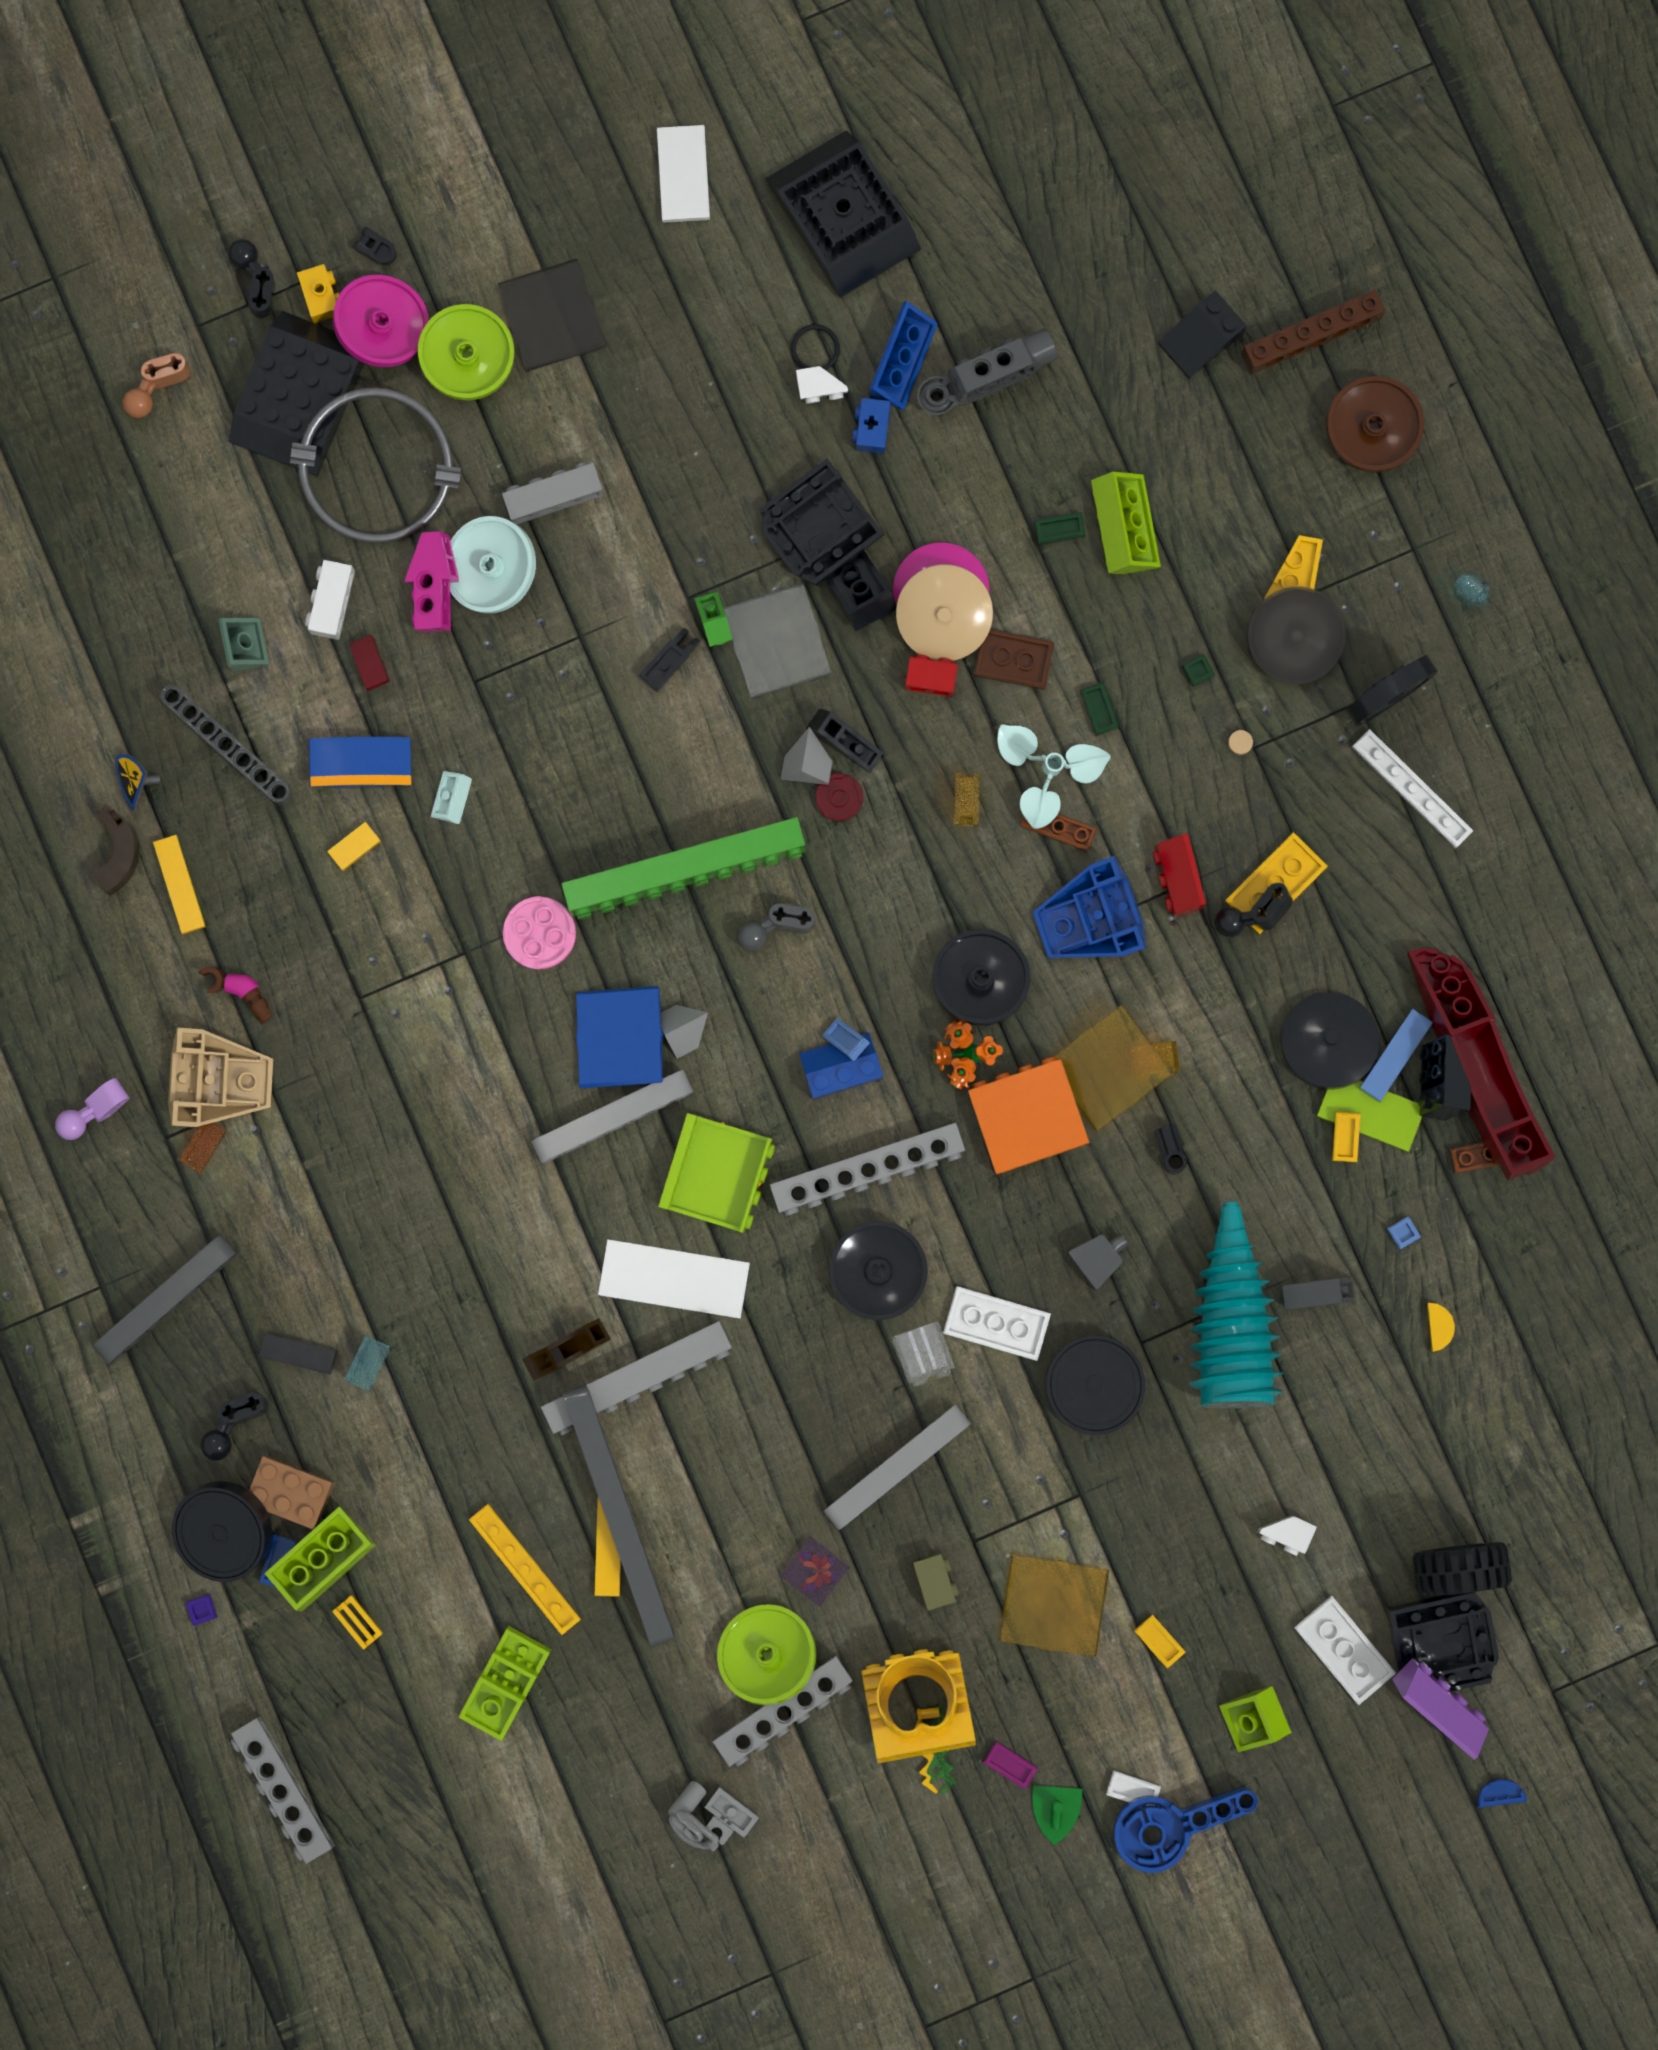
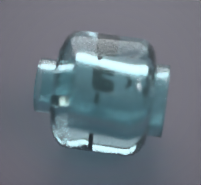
(1471, 590)

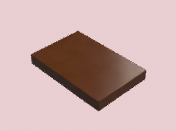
(1014, 659)

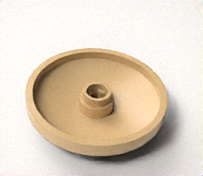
(944, 612)

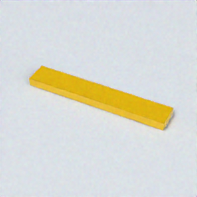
(525, 1569)

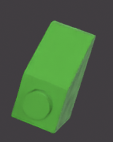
(713, 619)

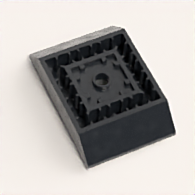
(849, 244)

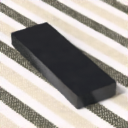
(297, 1353)

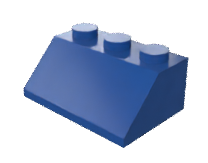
(833, 1072)

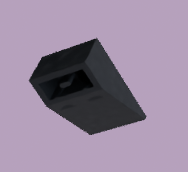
(1443, 1081)

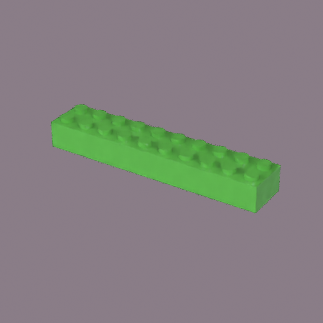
(683, 868)

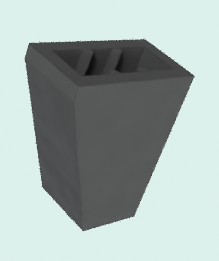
(1318, 1293)

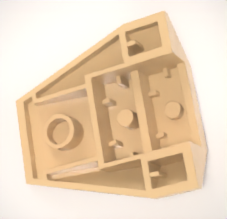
(215, 1079)

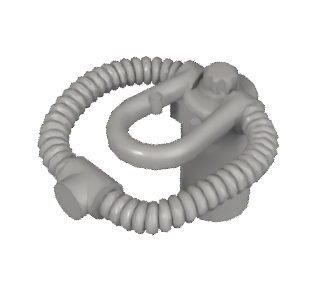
(681, 1812)

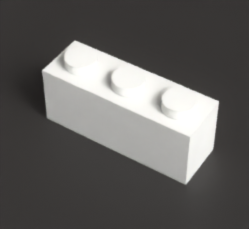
(330, 599)

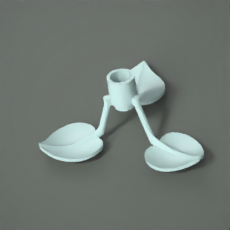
(1039, 805)

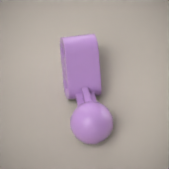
(100, 1105)

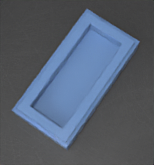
(845, 1039)

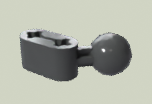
(753, 934)

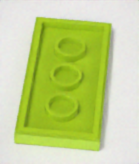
(1390, 1121)

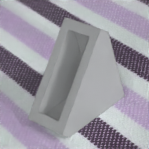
(807, 761)
(683, 1028)

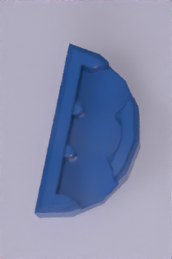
(1499, 1793)

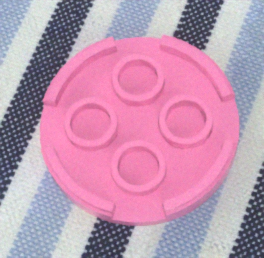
(539, 932)

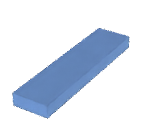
(1395, 1055)

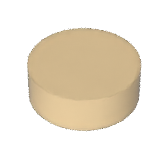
(1240, 742)

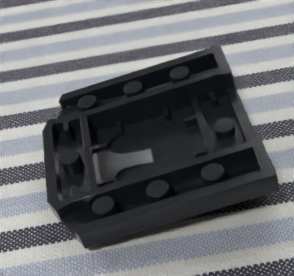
(818, 524)
(1449, 1635)

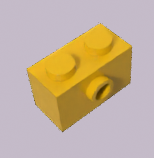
(318, 292)

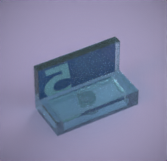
(367, 1363)

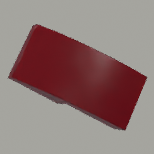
(369, 662)

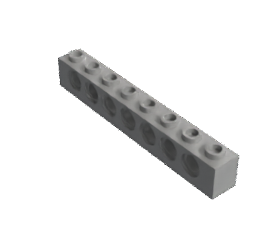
(948, 1135)

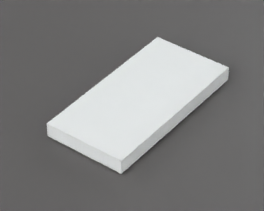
(683, 173)
(996, 1323)
(1344, 1650)

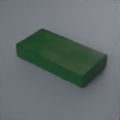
(1059, 528)
(1099, 709)

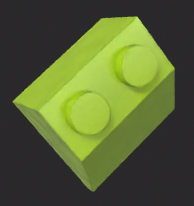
(1255, 1719)

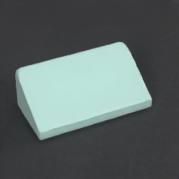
(451, 797)

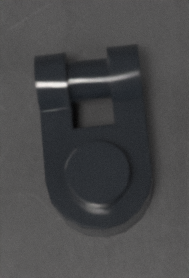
(383, 250)

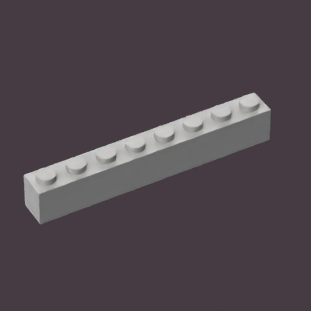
(645, 1374)

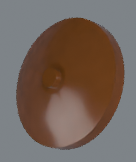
(1375, 424)

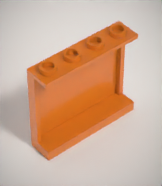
(1028, 1115)

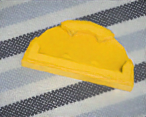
(1440, 1326)

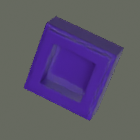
(201, 1610)

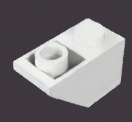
(818, 383)
(1290, 1532)

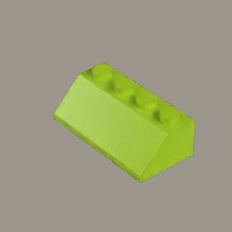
(1125, 523)
(320, 1559)

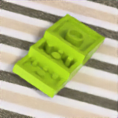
(505, 1683)

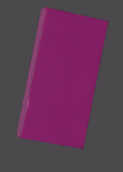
(1010, 1765)

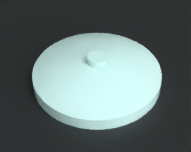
(492, 564)

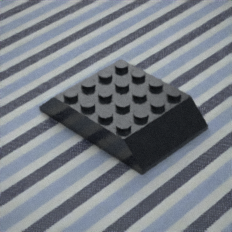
(289, 383)

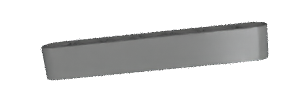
(612, 1117)
(897, 1467)

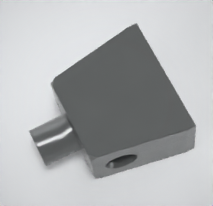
(1098, 1258)

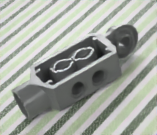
(965, 386)

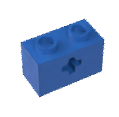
(871, 411)

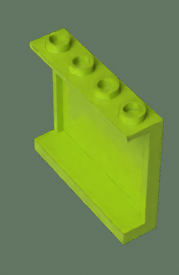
(717, 1173)

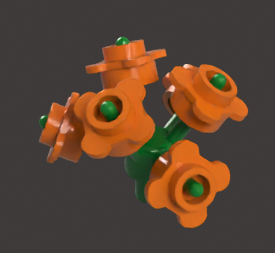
(964, 1067)

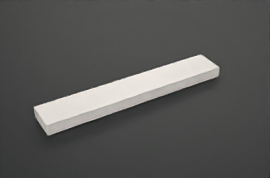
(1412, 789)

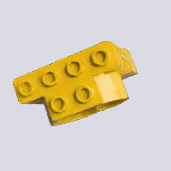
(952, 1733)

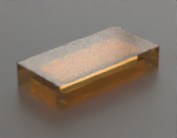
(202, 1146)

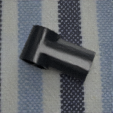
(1170, 1147)

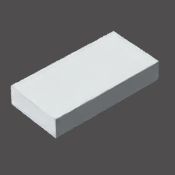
(1128, 1787)

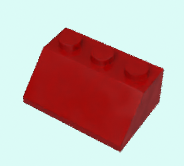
(1179, 876)

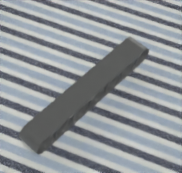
(220, 735)
(165, 1299)

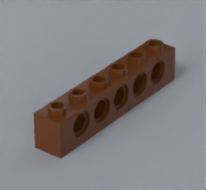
(1313, 332)

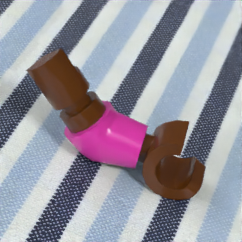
(242, 986)

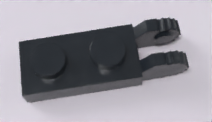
(668, 661)

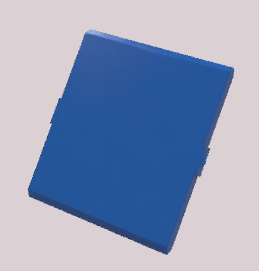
(619, 1037)

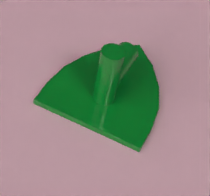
(1056, 1810)

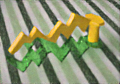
(937, 1758)

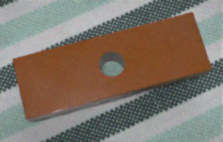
(1072, 834)
(1470, 1158)

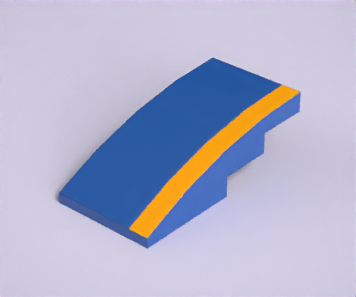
(359, 762)

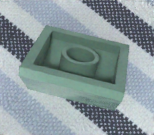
(243, 643)

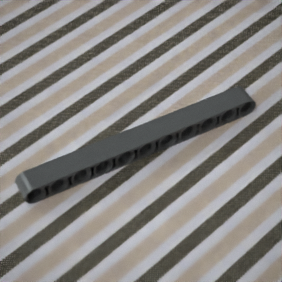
(618, 1515)

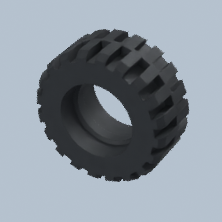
(1462, 1569)

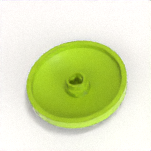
(466, 352)
(766, 1654)

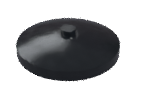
(981, 977)
(1330, 1041)
(878, 1270)

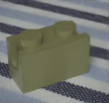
(934, 1581)

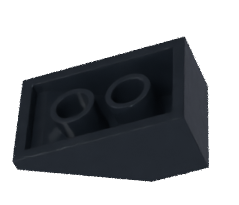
(1203, 334)
(861, 592)

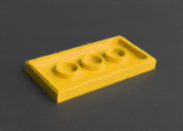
(1289, 864)

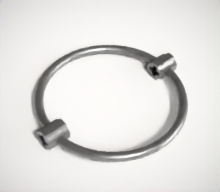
(305, 454)

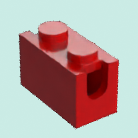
(931, 676)

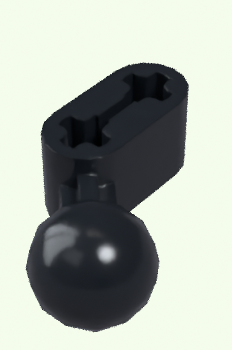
(244, 256)
(1233, 921)
(217, 1443)

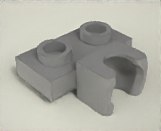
(729, 1815)

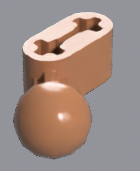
(138, 401)

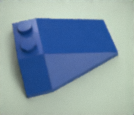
(1092, 915)

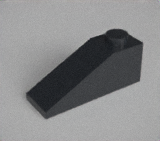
(844, 739)

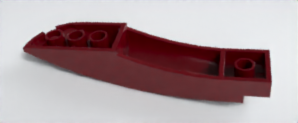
(1496, 1096)

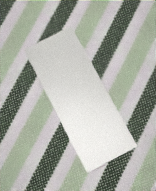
(674, 1278)

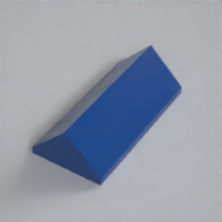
(903, 356)

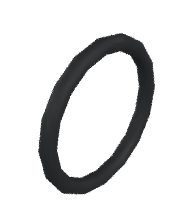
(817, 327)

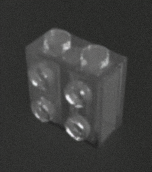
(923, 1354)

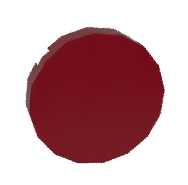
(840, 798)

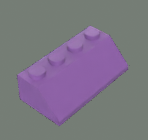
(1442, 1707)

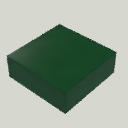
(1198, 670)

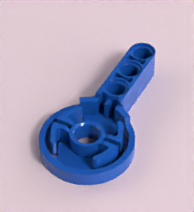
(1173, 1823)

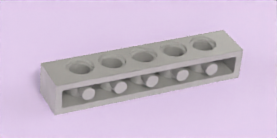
(737, 1755)
(283, 1774)

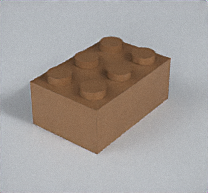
(291, 1491)

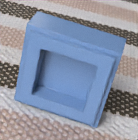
(1403, 1232)

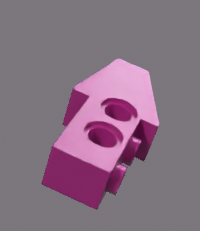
(435, 560)

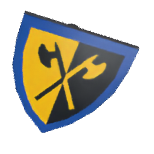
(132, 778)

